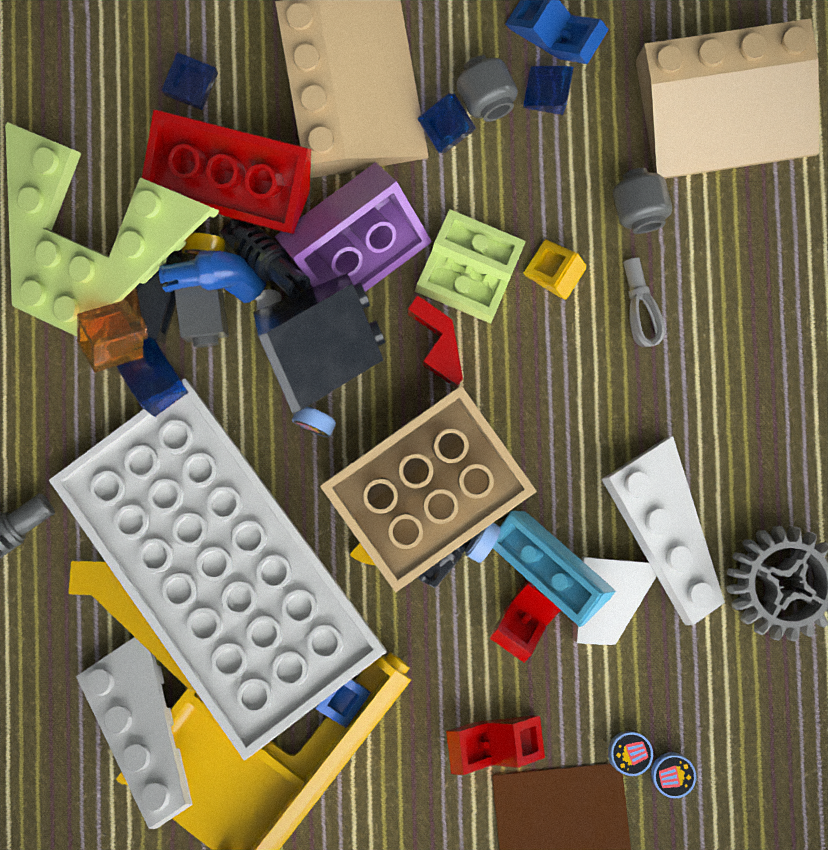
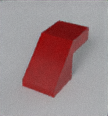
(444, 356)
(524, 621)
(496, 743)

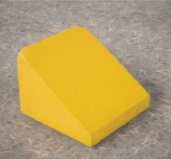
(555, 268)

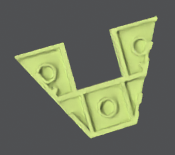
(61, 277)

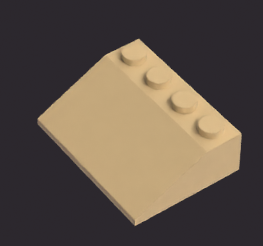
(351, 83)
(731, 98)
(428, 488)

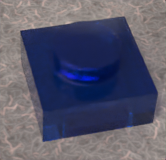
(189, 81)
(446, 123)

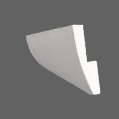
(631, 584)

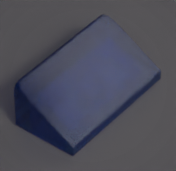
(153, 379)

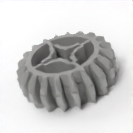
(775, 597)

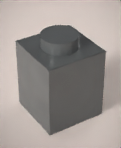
(201, 315)

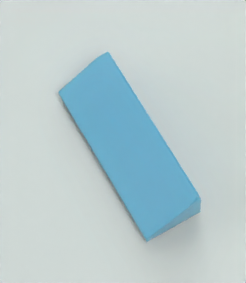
(552, 567)

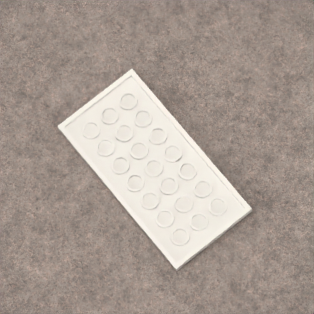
(217, 570)

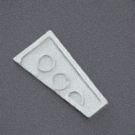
(664, 521)
(134, 718)

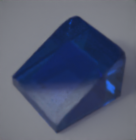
(548, 88)

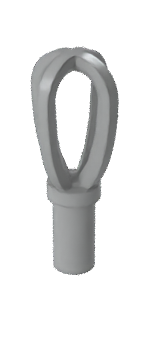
(637, 292)

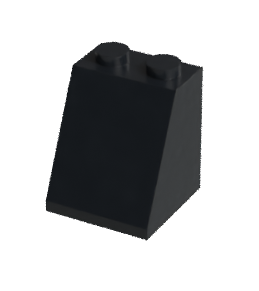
(319, 340)

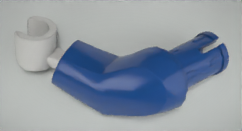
(217, 271)

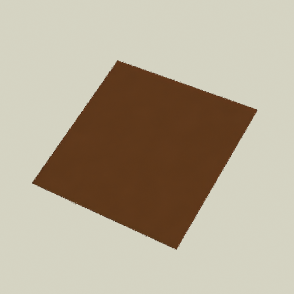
(562, 809)

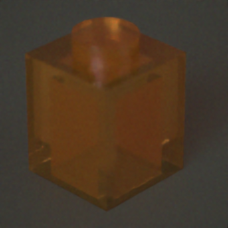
(111, 335)

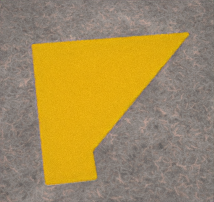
(101, 583)

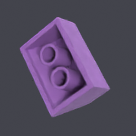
(357, 231)

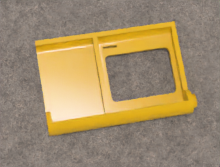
(269, 794)

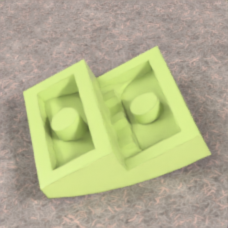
(470, 266)

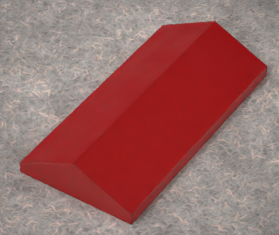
(229, 170)

